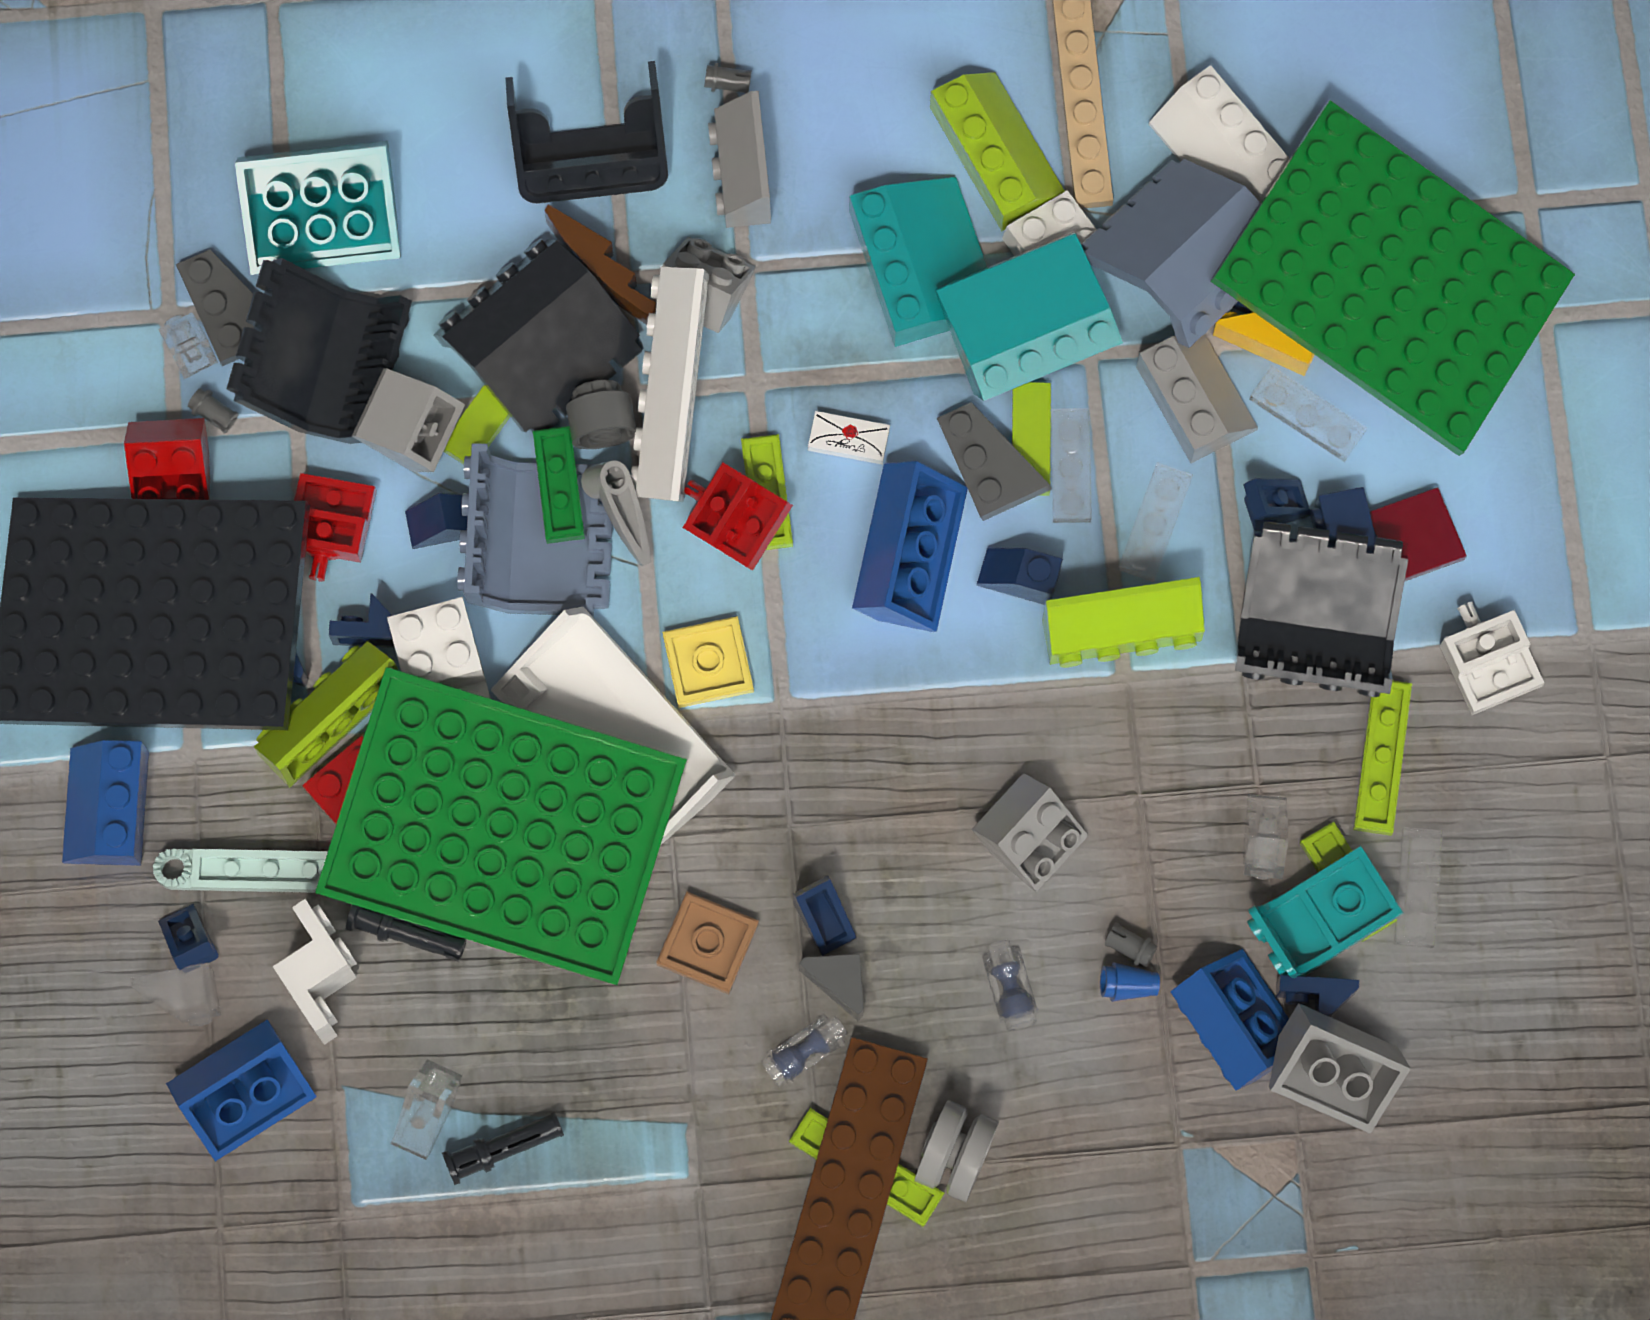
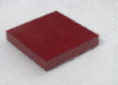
(1425, 531)

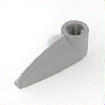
(620, 505)

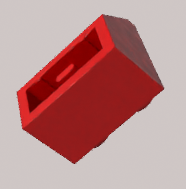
(168, 459)

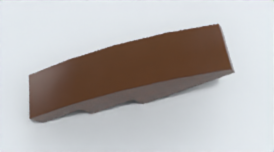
(596, 255)

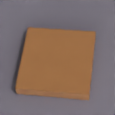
(707, 943)

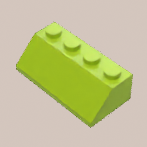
(994, 146)
(1124, 622)
(326, 714)

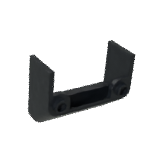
(592, 159)

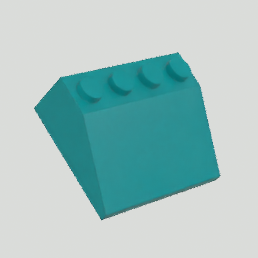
(319, 206)
(913, 243)
(1028, 317)

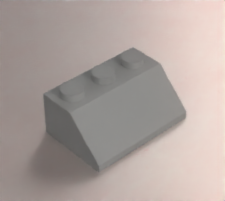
(741, 162)
(1195, 396)
(1336, 1068)

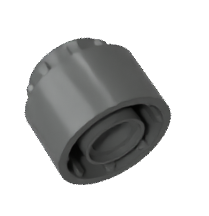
(600, 415)

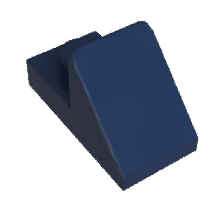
(1275, 501)
(353, 631)
(188, 938)
(1327, 992)

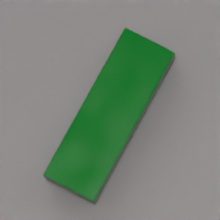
(558, 485)

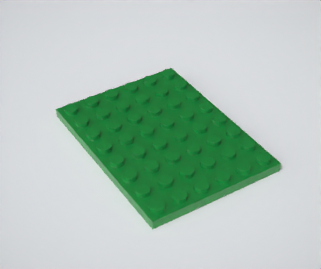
(1393, 278)
(501, 826)

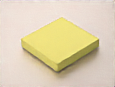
(708, 662)

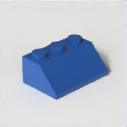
(106, 803)
(1233, 1017)
(241, 1090)

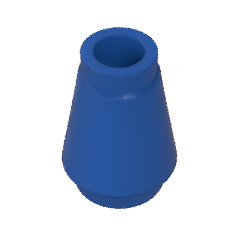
(1128, 982)

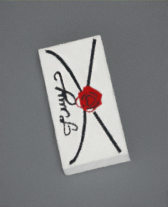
(848, 437)

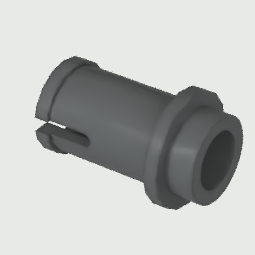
(727, 79)
(212, 410)
(1131, 945)

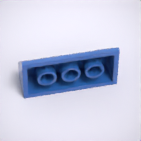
(910, 546)

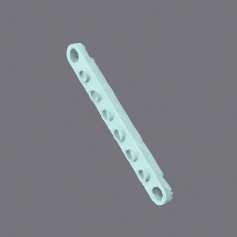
(243, 870)

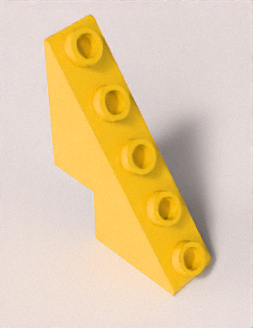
(1264, 340)

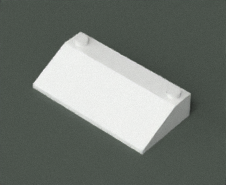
(590, 682)

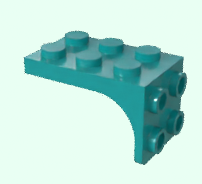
(1324, 915)

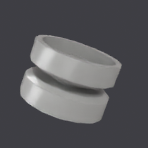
(955, 1150)

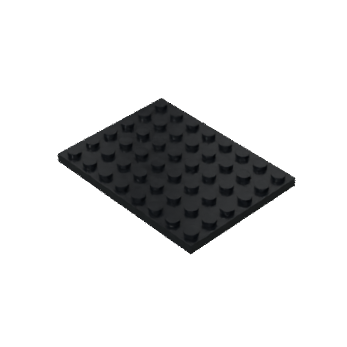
(151, 612)

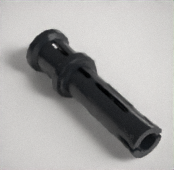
(415, 935)
(484, 1154)

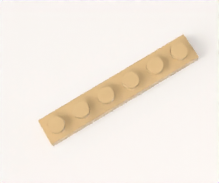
(1082, 103)

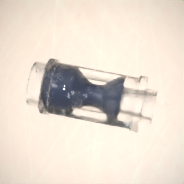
(1015, 1005)
(790, 1058)

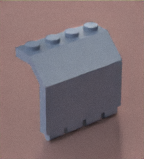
(1175, 243)
(507, 548)

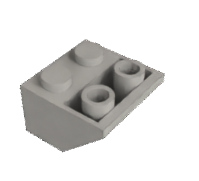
(726, 282)
(408, 421)
(1030, 831)

